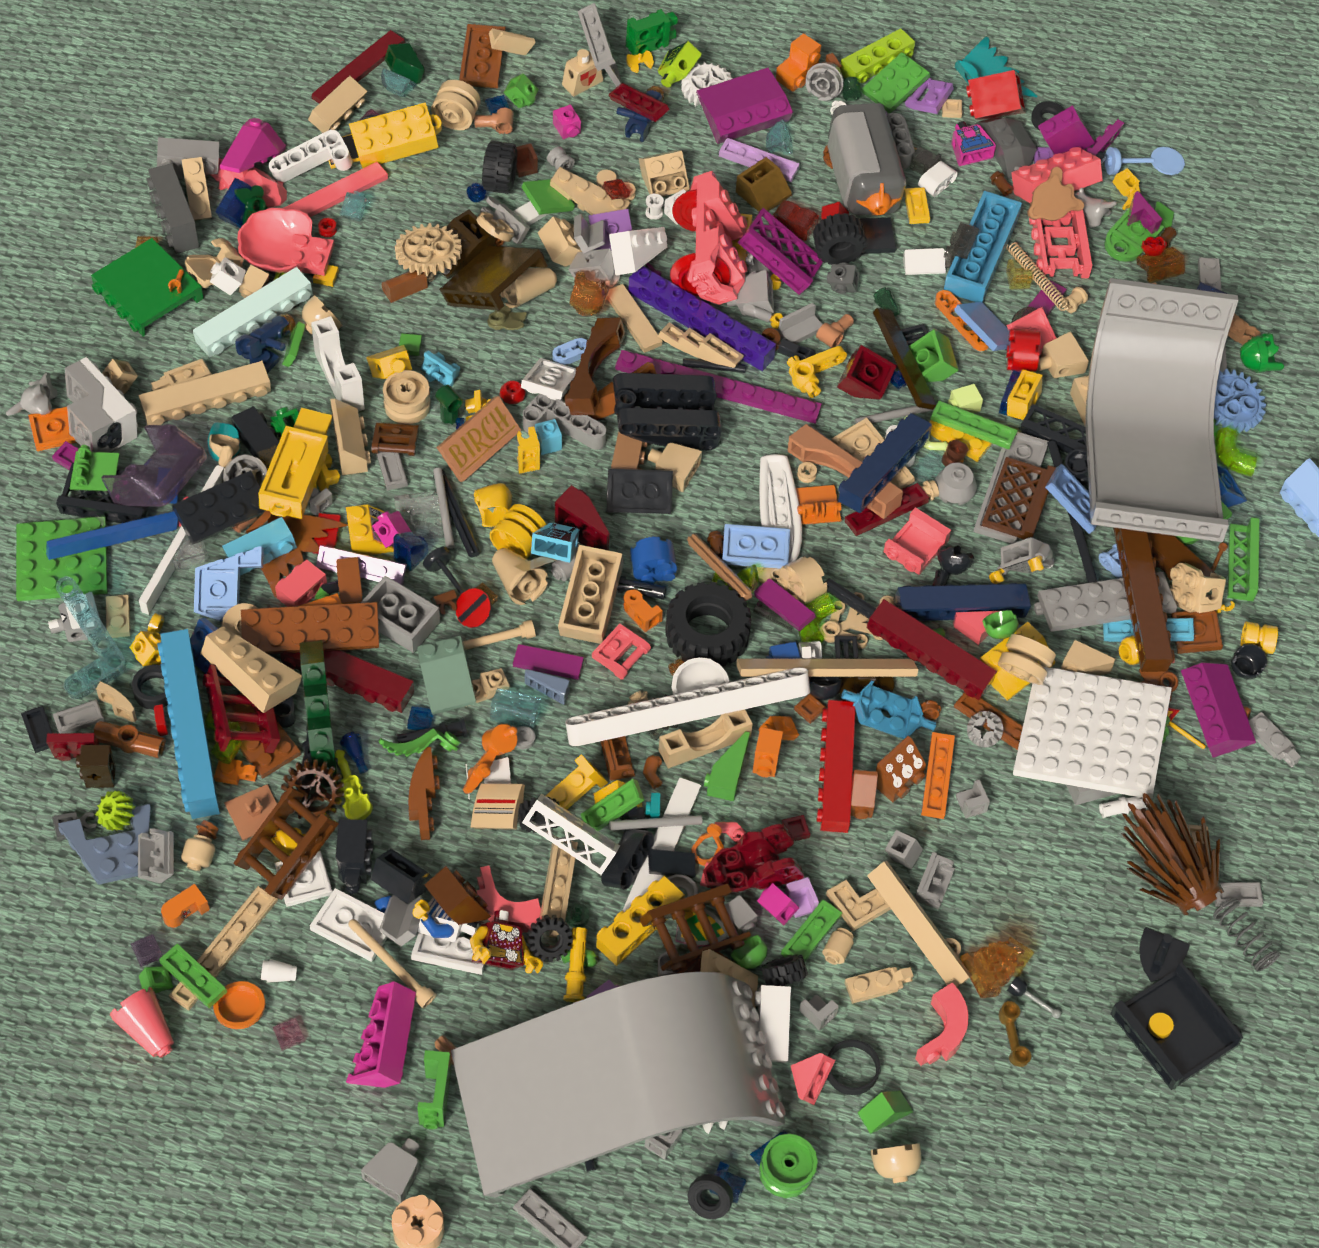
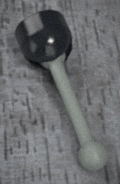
(1019, 988)

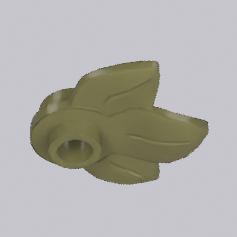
(506, 319)

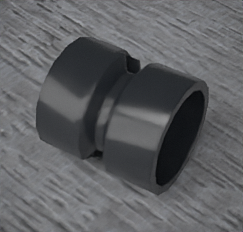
(1077, 465)

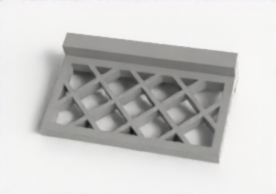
(599, 42)

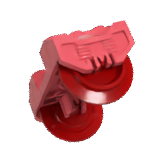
(715, 269)

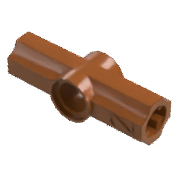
(141, 742)

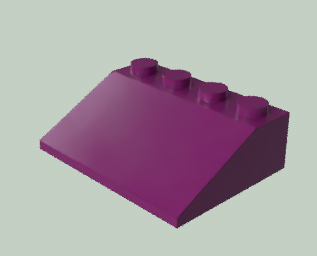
(744, 105)

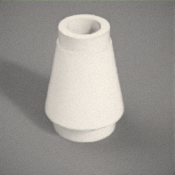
(277, 971)

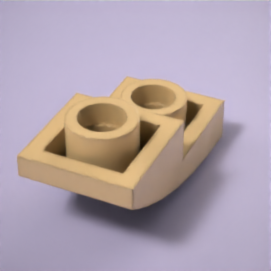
(488, 683)

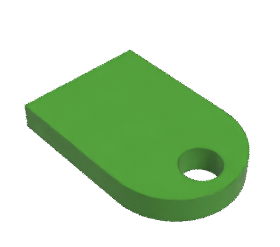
(1128, 238)

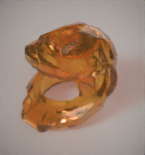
(587, 295)

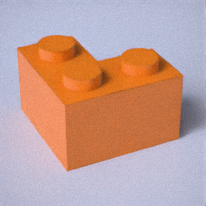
(803, 55)

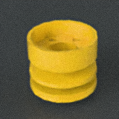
(516, 530)

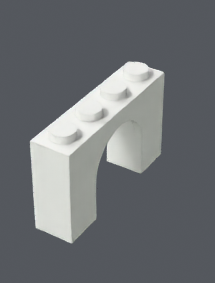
(343, 378)

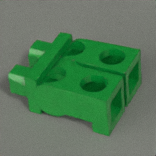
(650, 32)

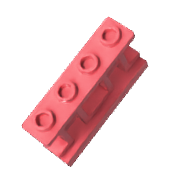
(1077, 242)

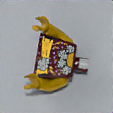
(502, 945)

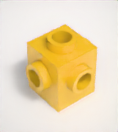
(146, 648)

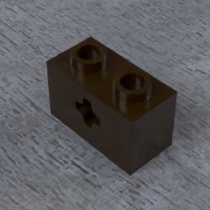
(96, 766)

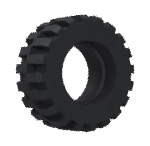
(711, 601)

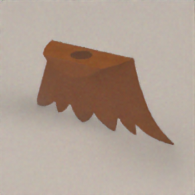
(302, 532)

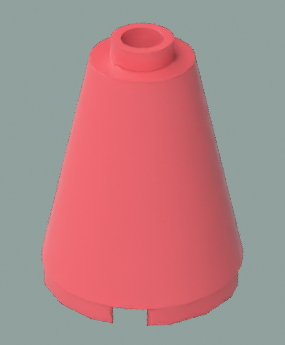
(145, 1022)

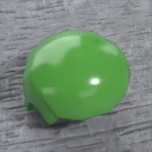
(1000, 624)
(751, 954)

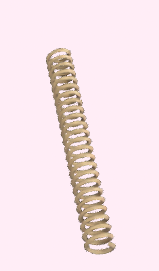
(1034, 277)

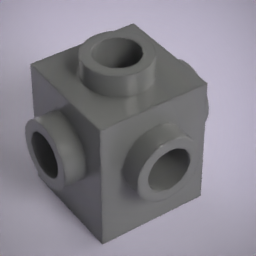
(843, 278)

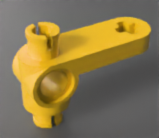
(804, 371)

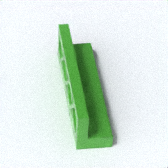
(1252, 560)

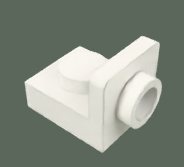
(810, 650)

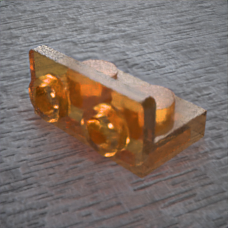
(1161, 267)

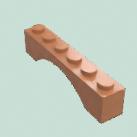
(813, 447)

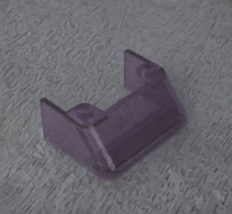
(163, 474)

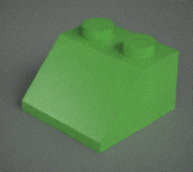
(934, 356)

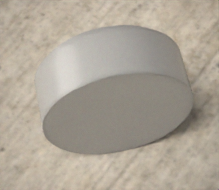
(525, 737)

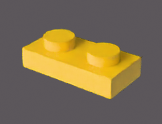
(916, 205)

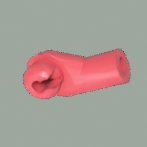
(732, 829)

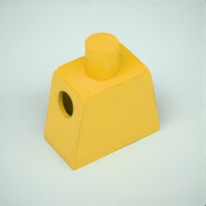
(389, 362)

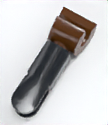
(786, 347)

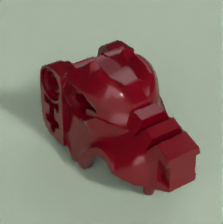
(755, 861)

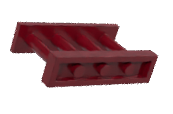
(266, 721)

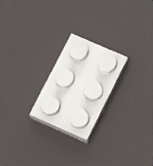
(549, 379)
(334, 919)

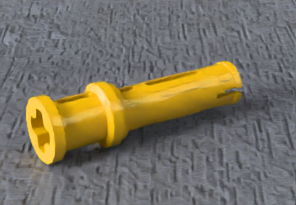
(576, 977)

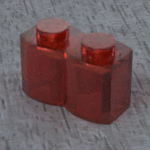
(797, 219)

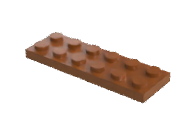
(336, 625)

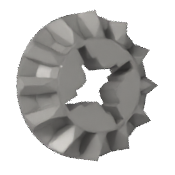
(990, 738)

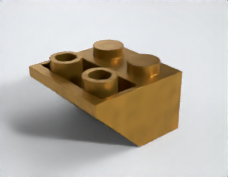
(763, 185)

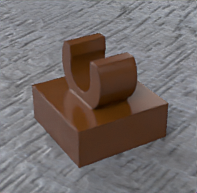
(444, 599)

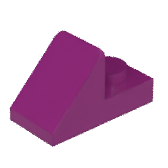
(1143, 211)

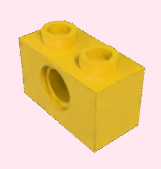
(1024, 394)

